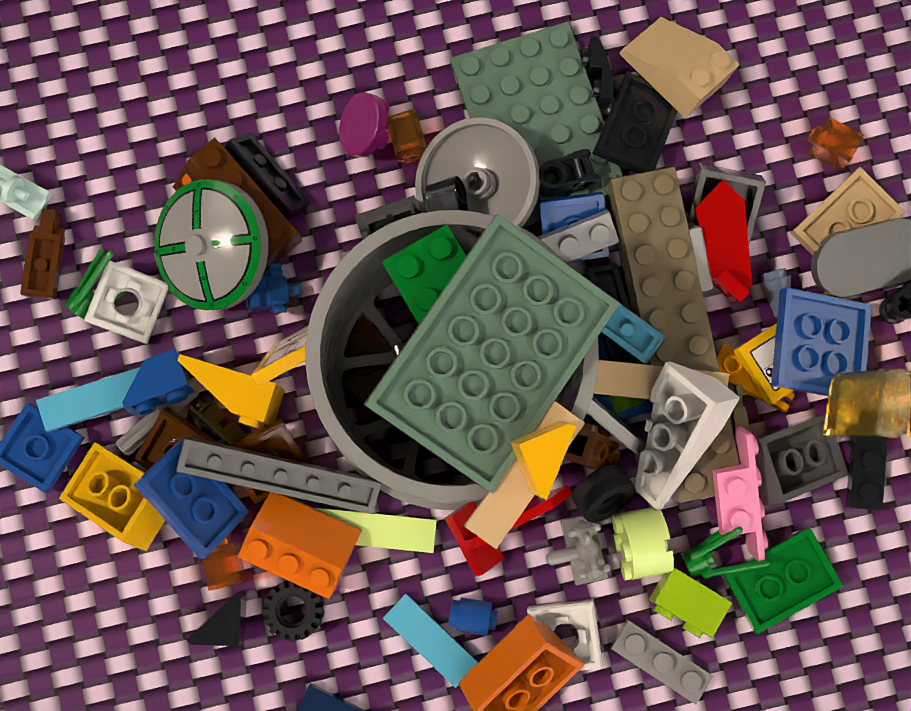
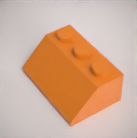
(300, 544)
(521, 670)

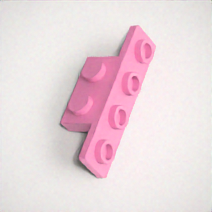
(739, 496)

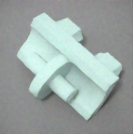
(22, 194)

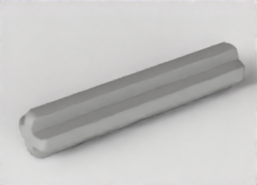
(137, 434)

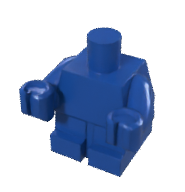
(272, 292)

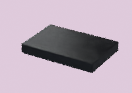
(635, 126)

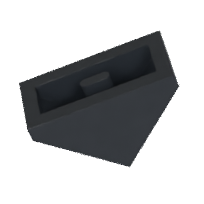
(225, 626)

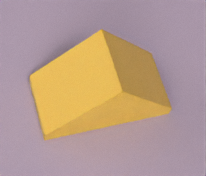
(542, 455)

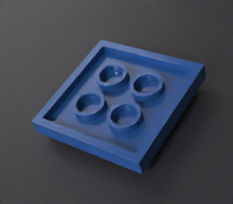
(818, 340)

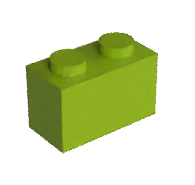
(691, 602)

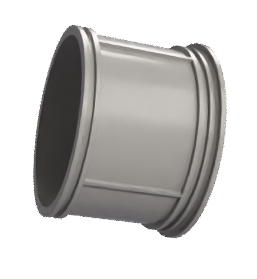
(339, 304)

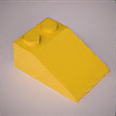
(238, 392)
(106, 495)

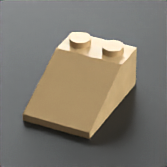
(679, 64)

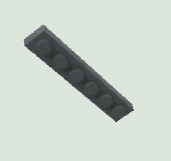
(277, 475)

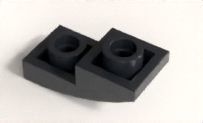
(599, 68)

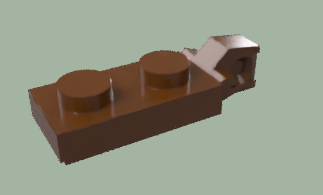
(44, 257)

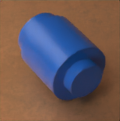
(473, 616)

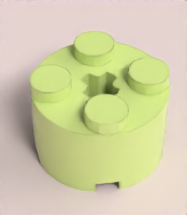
(642, 541)

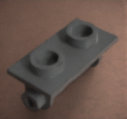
(391, 211)

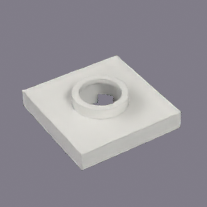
(150, 296)
(584, 619)

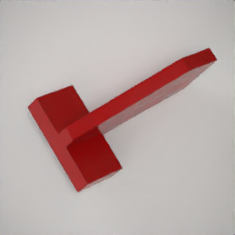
(726, 240)
(478, 552)

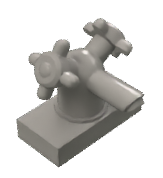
(581, 550)

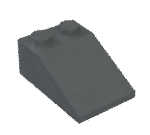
(746, 184)
(797, 460)

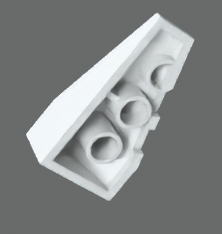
(683, 423)

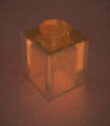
(406, 136)
(834, 143)
(223, 566)

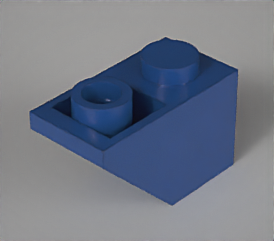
(158, 382)

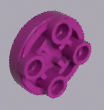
(364, 125)

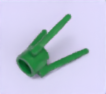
(82, 295)
(700, 557)

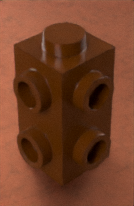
(593, 448)

